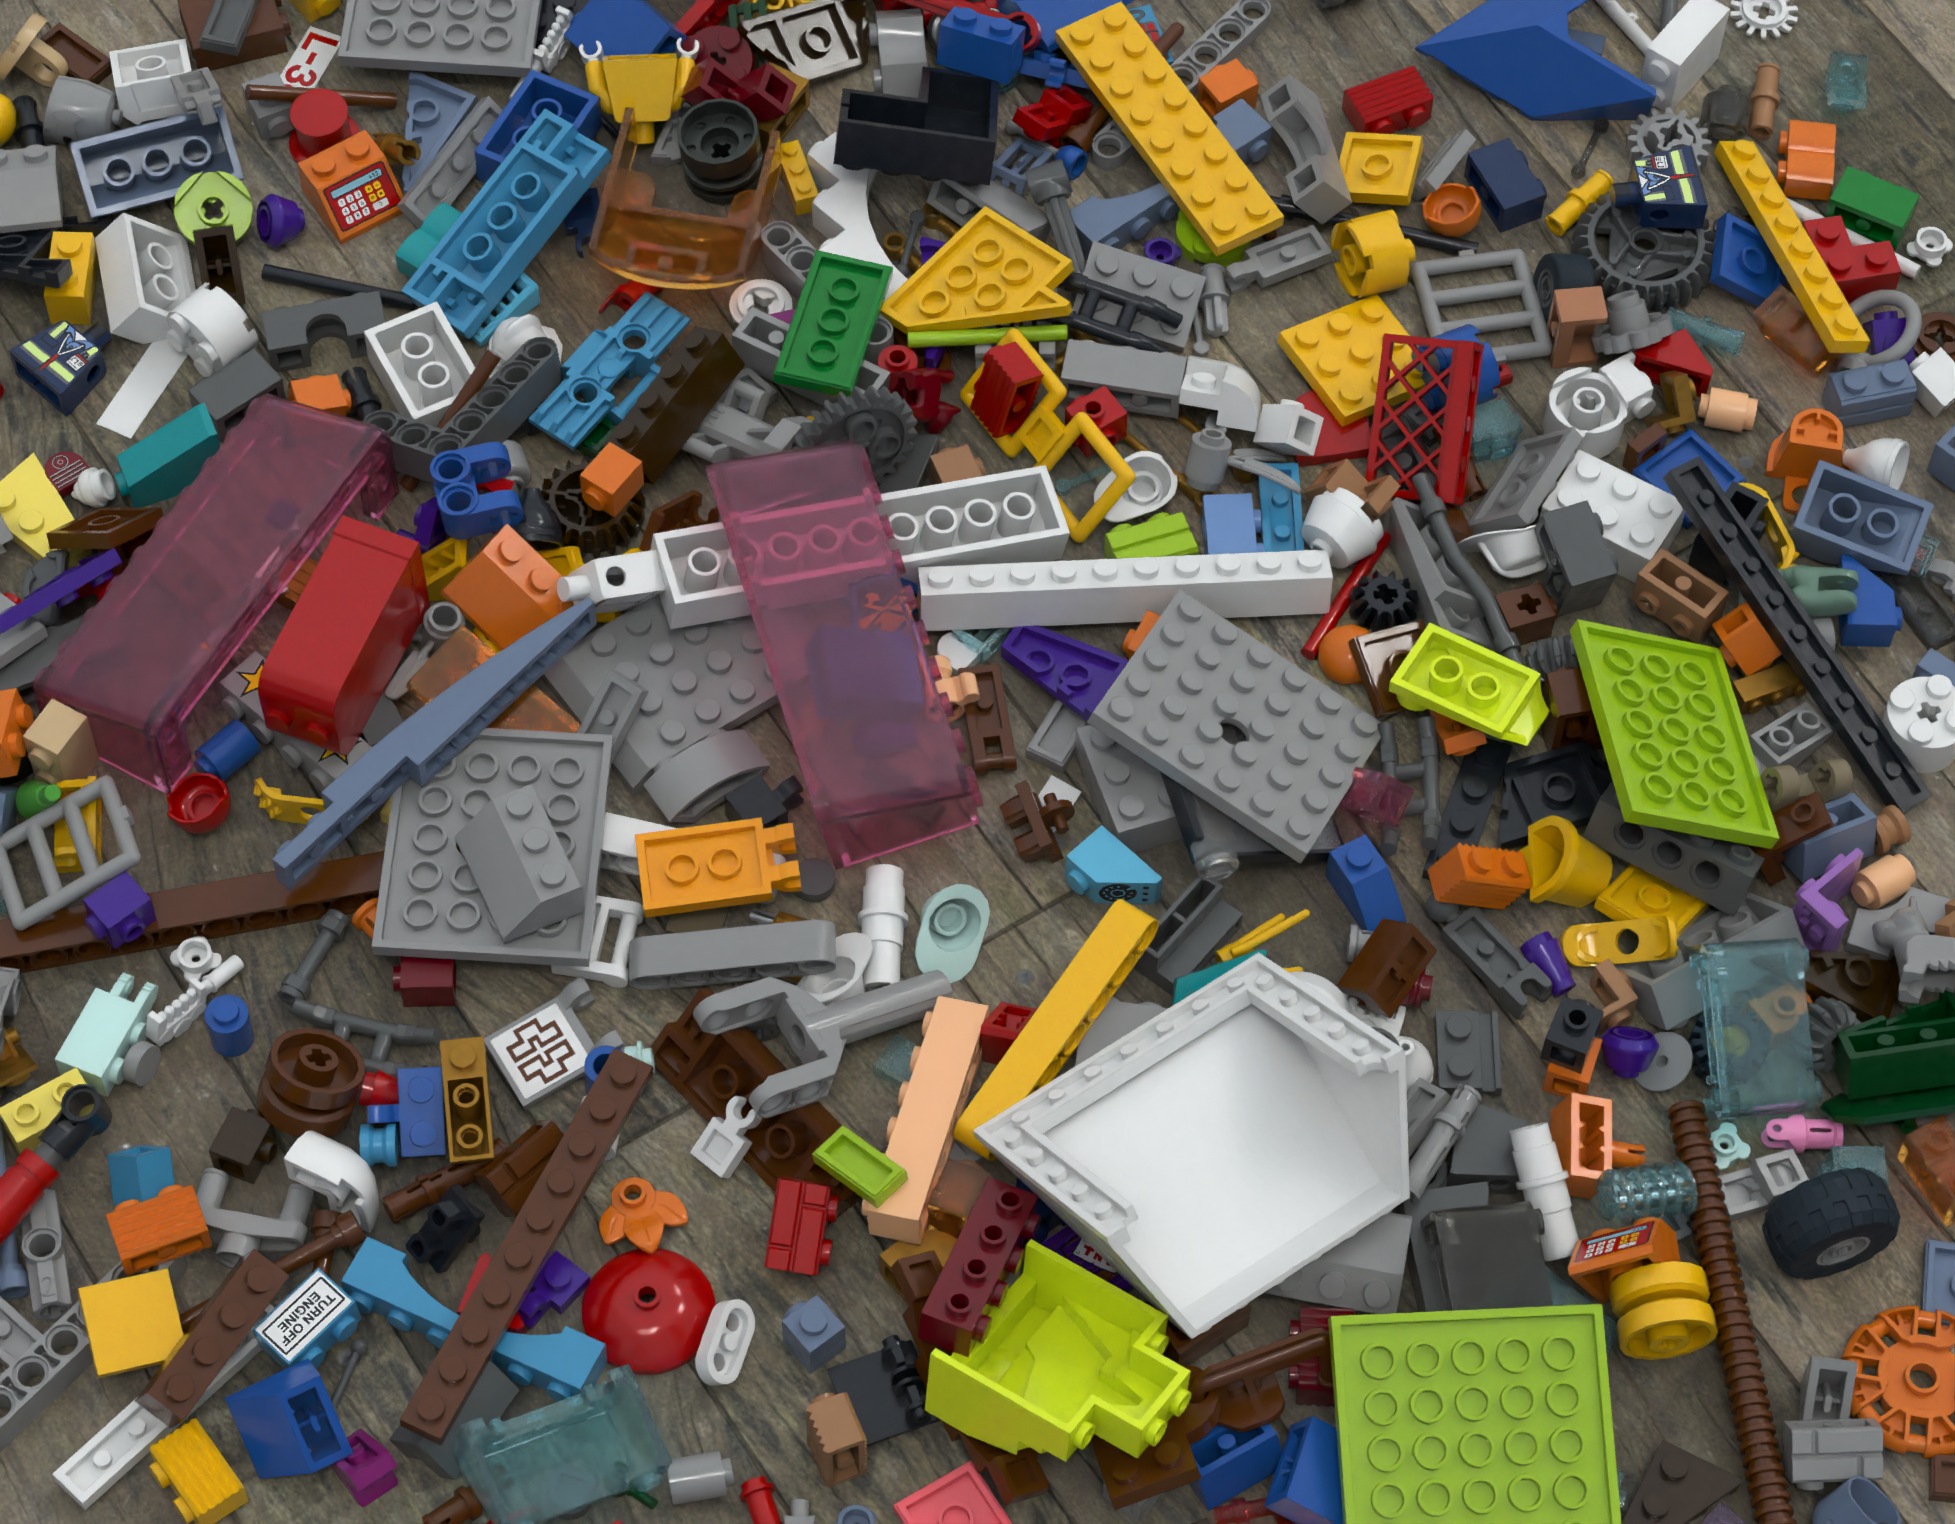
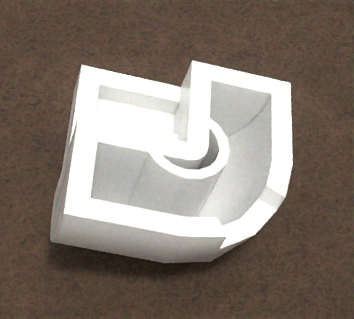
(1222, 388)
(337, 1174)

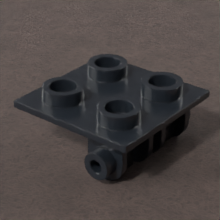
(885, 1390)

